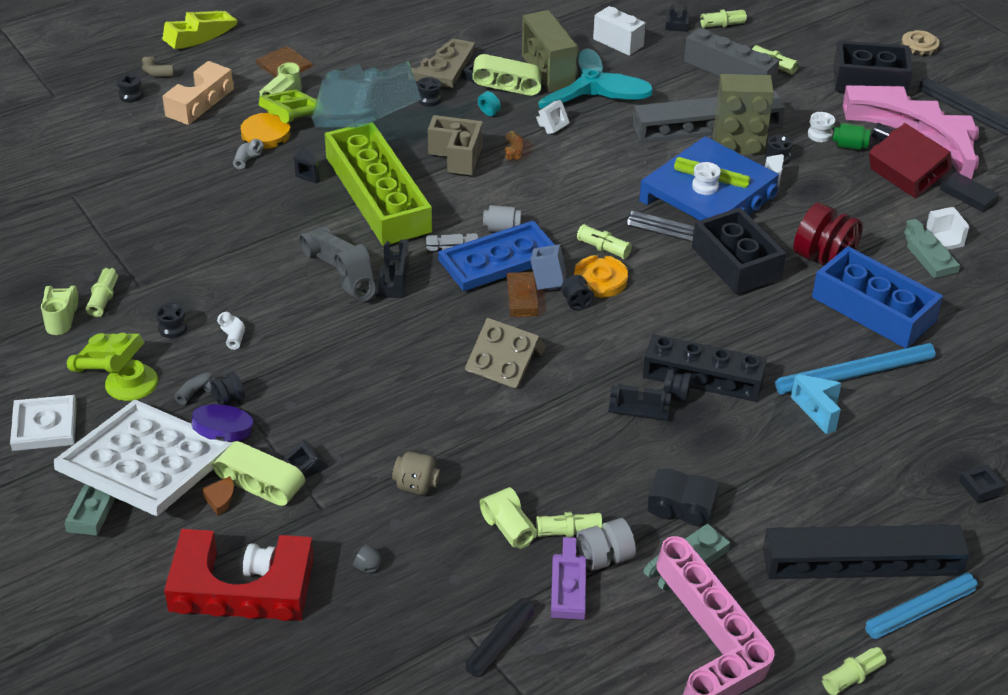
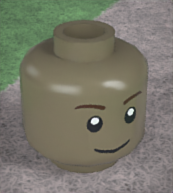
(415, 473)

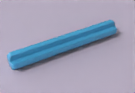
(920, 606)

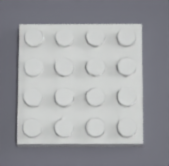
(142, 457)

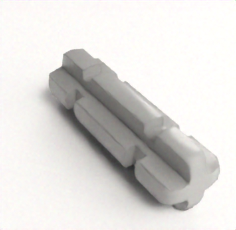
(447, 241)

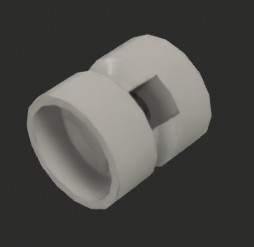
(609, 543)

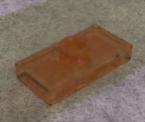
(522, 294)

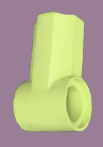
(287, 79)
(505, 511)

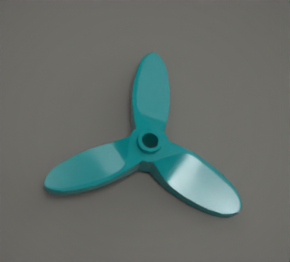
(596, 82)

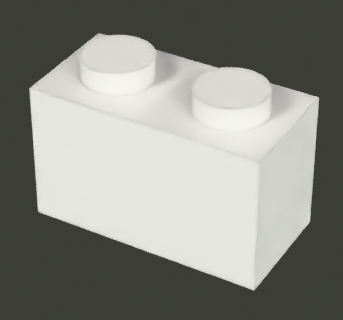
(619, 30)

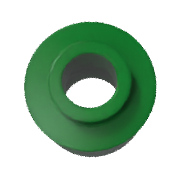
(851, 136)

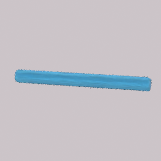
(863, 366)

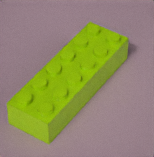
(378, 183)

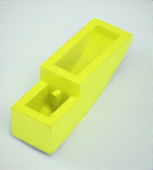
(197, 28)

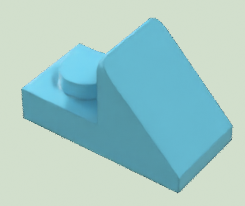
(818, 400)

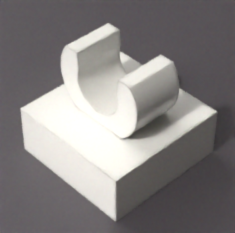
(553, 117)

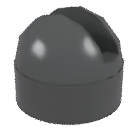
(367, 559)

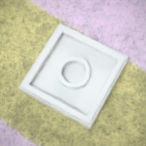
(43, 422)

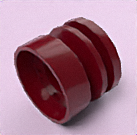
(826, 234)

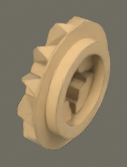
(920, 42)

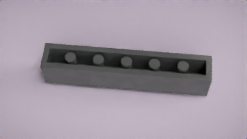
(686, 119)

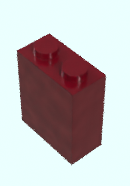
(910, 160)

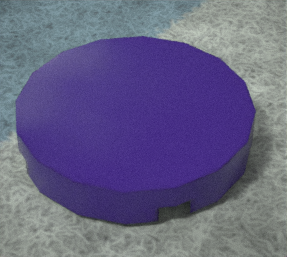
(222, 421)

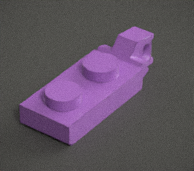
(568, 583)

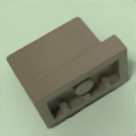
(503, 353)

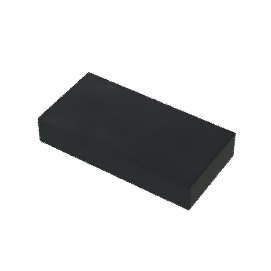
(969, 191)

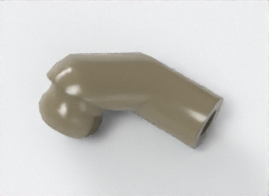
(157, 70)

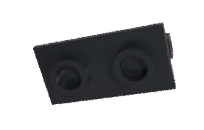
(628, 401)

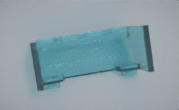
(361, 97)

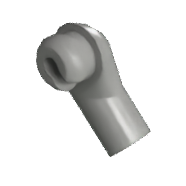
(246, 152)

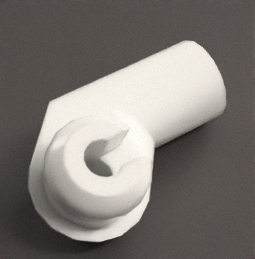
(233, 327)

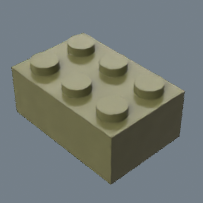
(550, 49)
(743, 112)

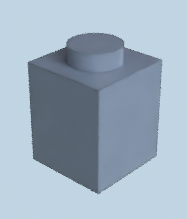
(548, 267)

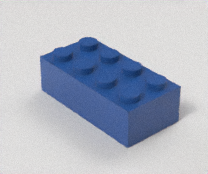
(877, 297)

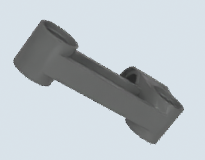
(350, 260)

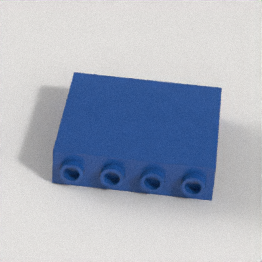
(677, 187)

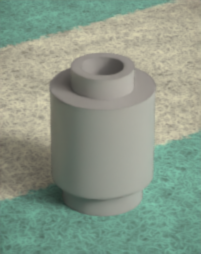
(501, 218)

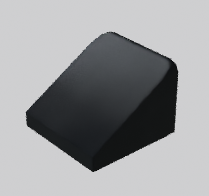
(306, 166)
(306, 459)

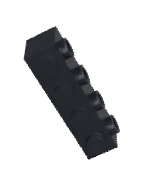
(711, 367)

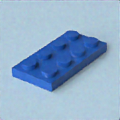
(493, 255)

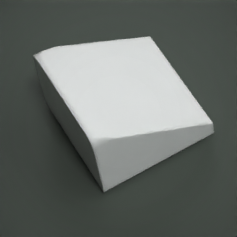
(775, 164)

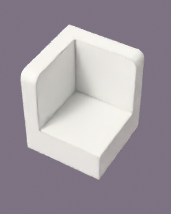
(948, 227)

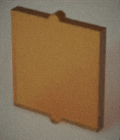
(284, 55)

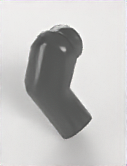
(192, 385)

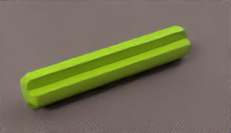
(728, 177)

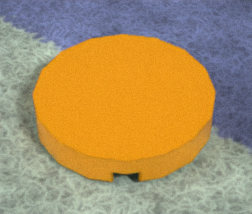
(265, 128)
(604, 276)

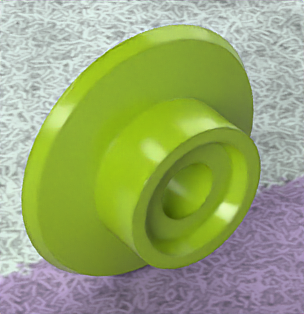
(132, 381)

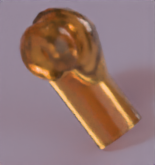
(515, 150)

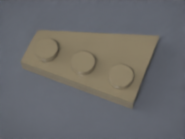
(447, 62)

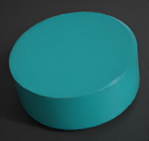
(489, 103)

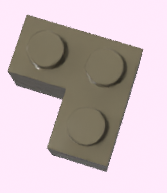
(457, 140)

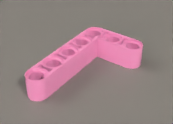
(716, 623)

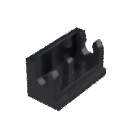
(393, 271)

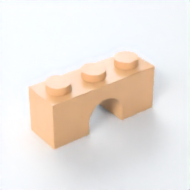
(189, 103)

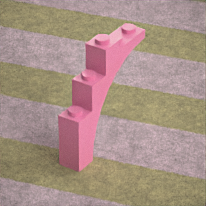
(893, 108)

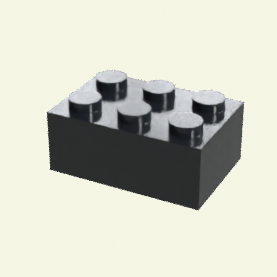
(871, 65)
(738, 250)

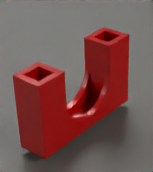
(275, 595)

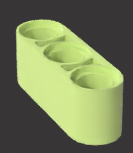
(518, 73)
(259, 473)

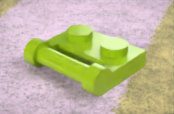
(288, 104)
(106, 352)

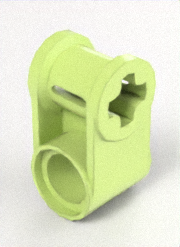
(59, 309)

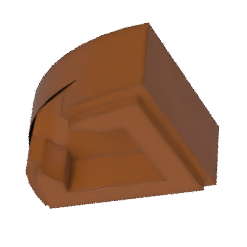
(219, 495)

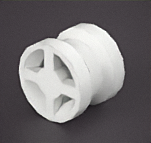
(821, 126)
(706, 178)
(257, 560)

